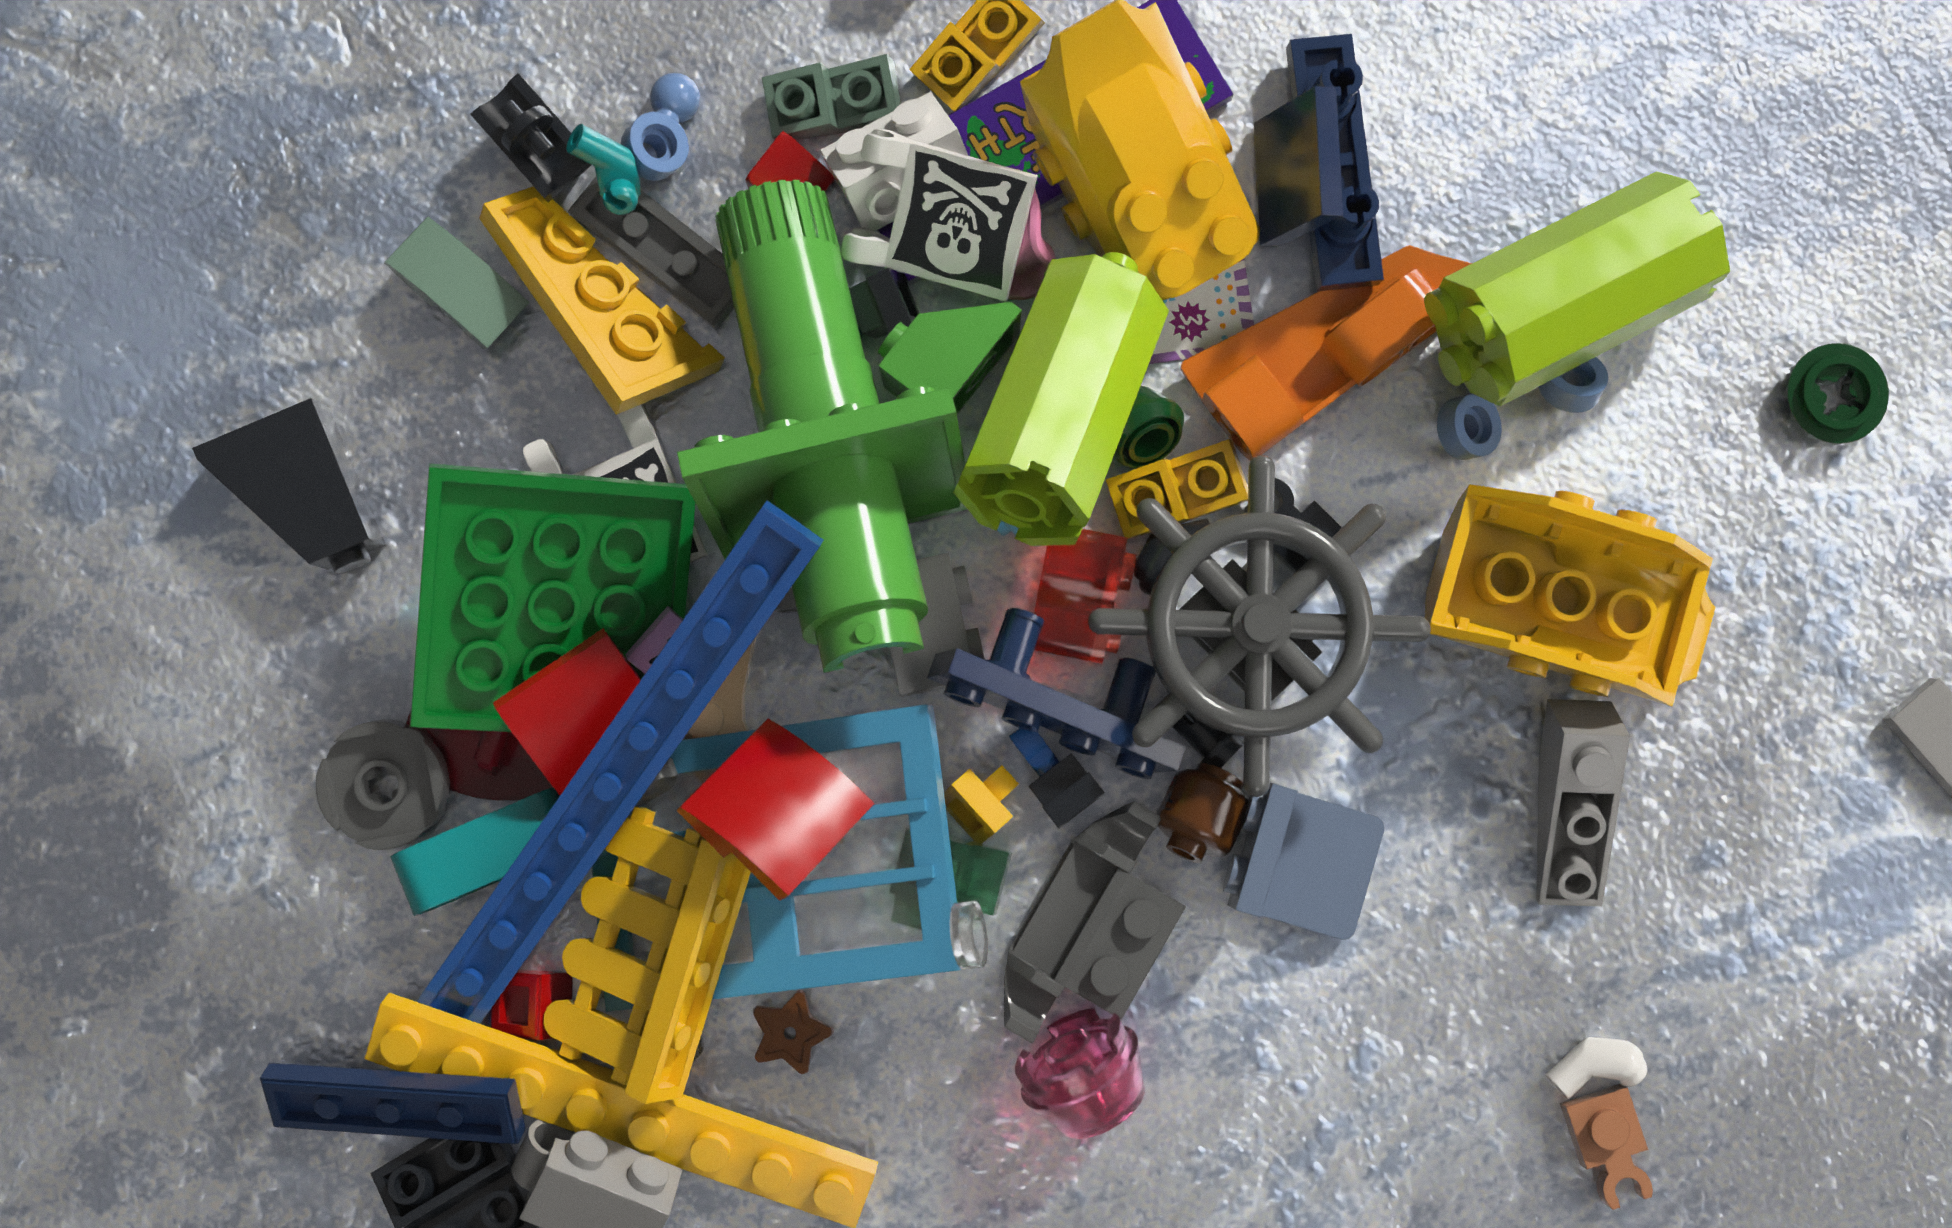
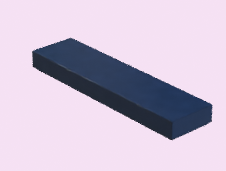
(393, 1103)

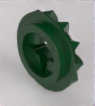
(1863, 388)

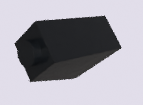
(299, 484)

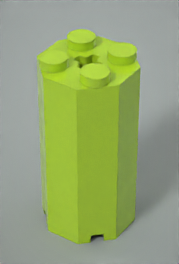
(1577, 288)
(1063, 399)

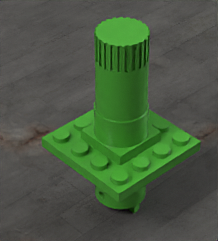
(823, 438)

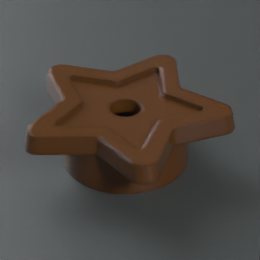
(808, 1030)

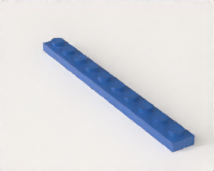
(623, 763)

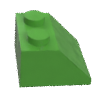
(949, 349)

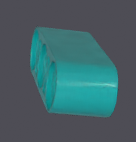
(469, 854)

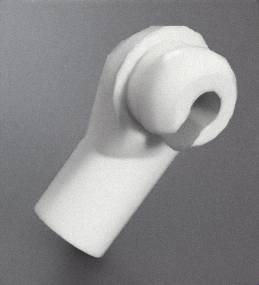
(1598, 1058)

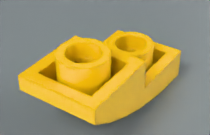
(975, 49)
(1184, 486)

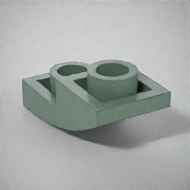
(831, 100)
(456, 282)

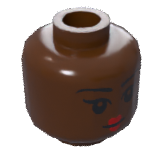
(1202, 812)

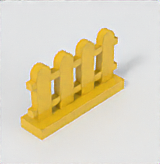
(682, 968)

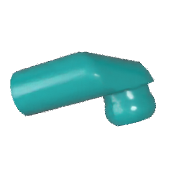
(613, 167)

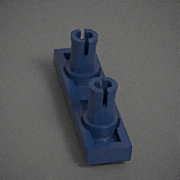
(1347, 248)
(1029, 704)

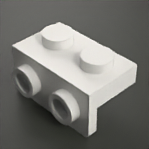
(874, 187)

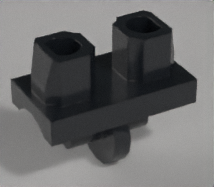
(530, 137)

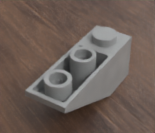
(1578, 799)

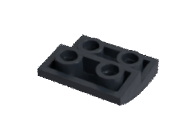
(452, 1186)

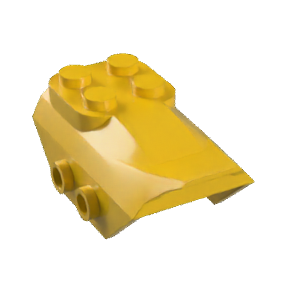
(1137, 150)
(1572, 591)

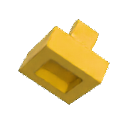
(978, 804)

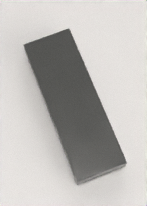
(662, 251)

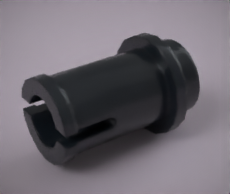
(1212, 744)

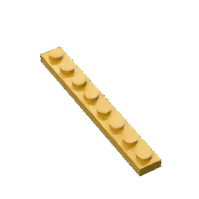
(585, 1098)

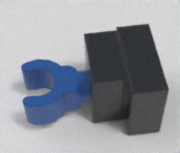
(883, 303)
(1062, 785)

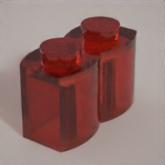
(1072, 586)

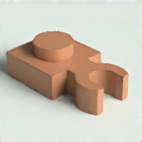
(1606, 1136)

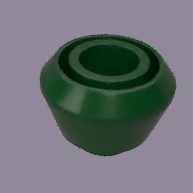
(1150, 431)

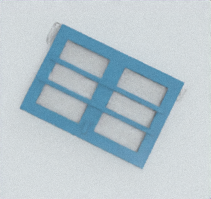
(874, 902)

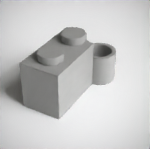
(591, 1181)

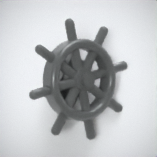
(1257, 632)

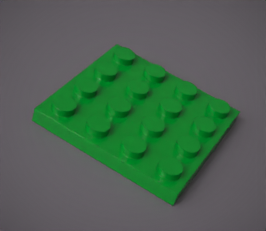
(529, 571)

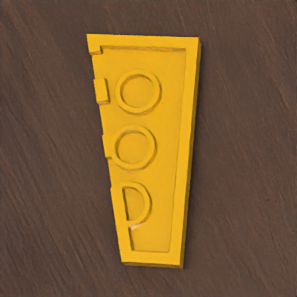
(604, 318)

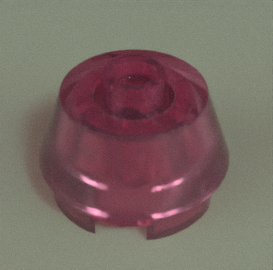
(1084, 1075)

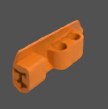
(1314, 351)

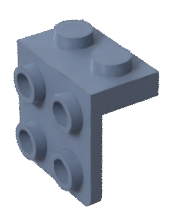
(1304, 862)

